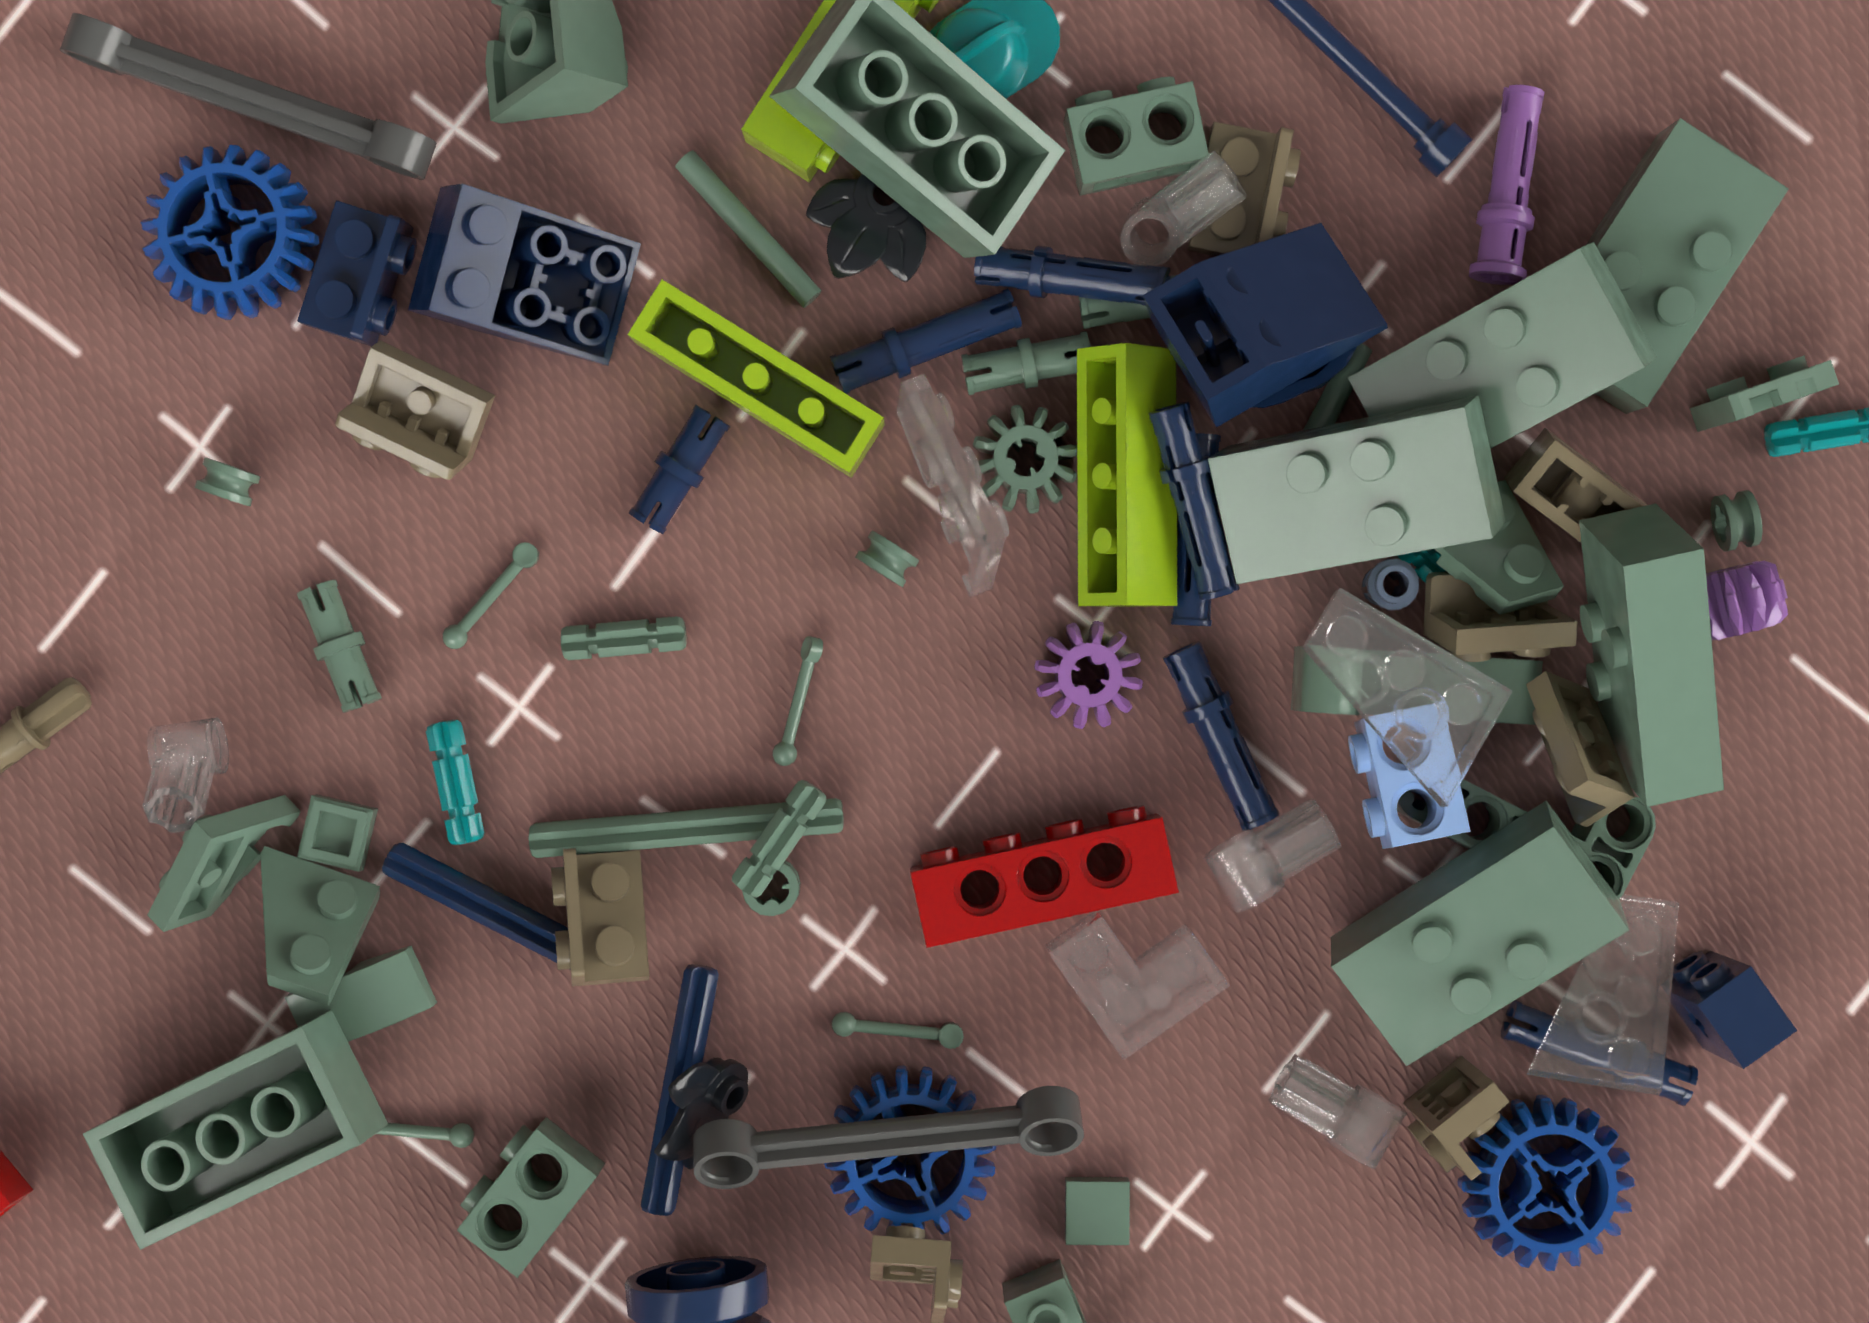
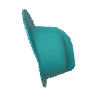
(1003, 40)

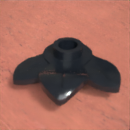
(866, 230)
(703, 1095)

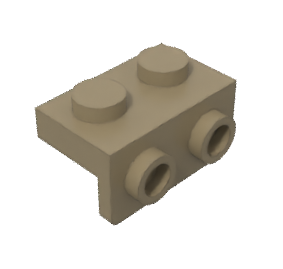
(416, 412)
(1474, 630)
(911, 1258)

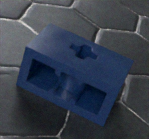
(1728, 1007)

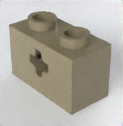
(1566, 484)

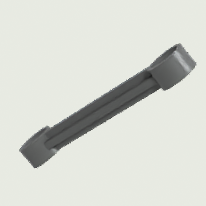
(122, 53)
(733, 1152)

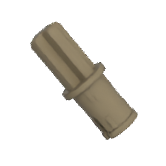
(42, 719)

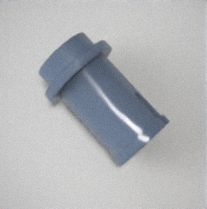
(1402, 594)

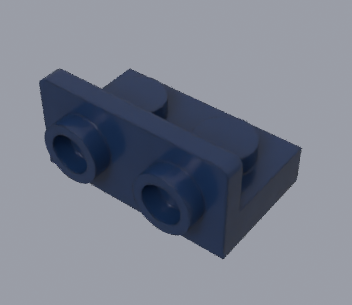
(358, 274)

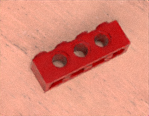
(1143, 874)

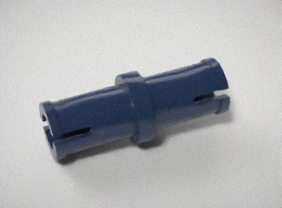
(679, 469)

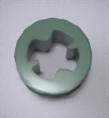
(227, 481)
(1736, 520)
(887, 558)
(773, 905)

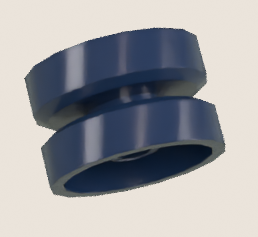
(699, 1291)

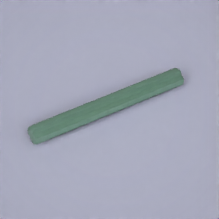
(670, 829)

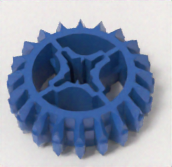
(221, 207)
(1566, 1170)
(932, 1203)

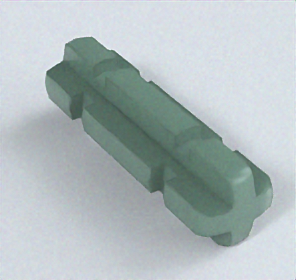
(623, 638)
(779, 838)

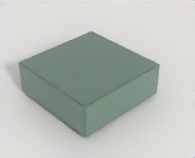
(337, 832)
(1097, 1210)

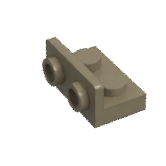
(1263, 166)
(1579, 748)
(603, 917)
(1453, 1107)

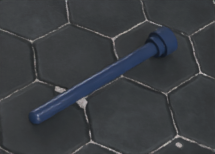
(1435, 140)

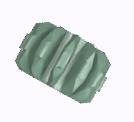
(1044, 451)

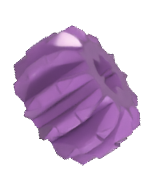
(1745, 599)
(1096, 655)

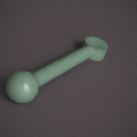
(524, 556)
(785, 751)
(948, 1034)
(459, 1135)

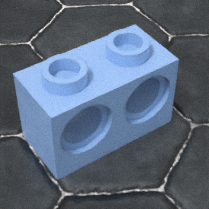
(1387, 784)

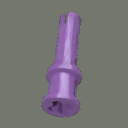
(1506, 214)

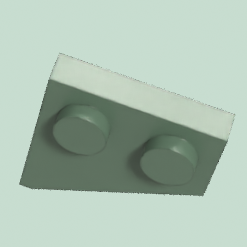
(1787, 383)
(1510, 567)
(214, 859)
(311, 923)

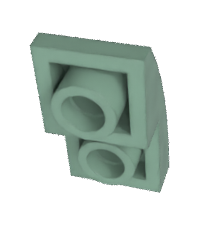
(372, 995)

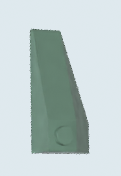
(554, 59)

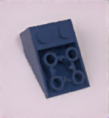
(523, 274)
(1262, 318)

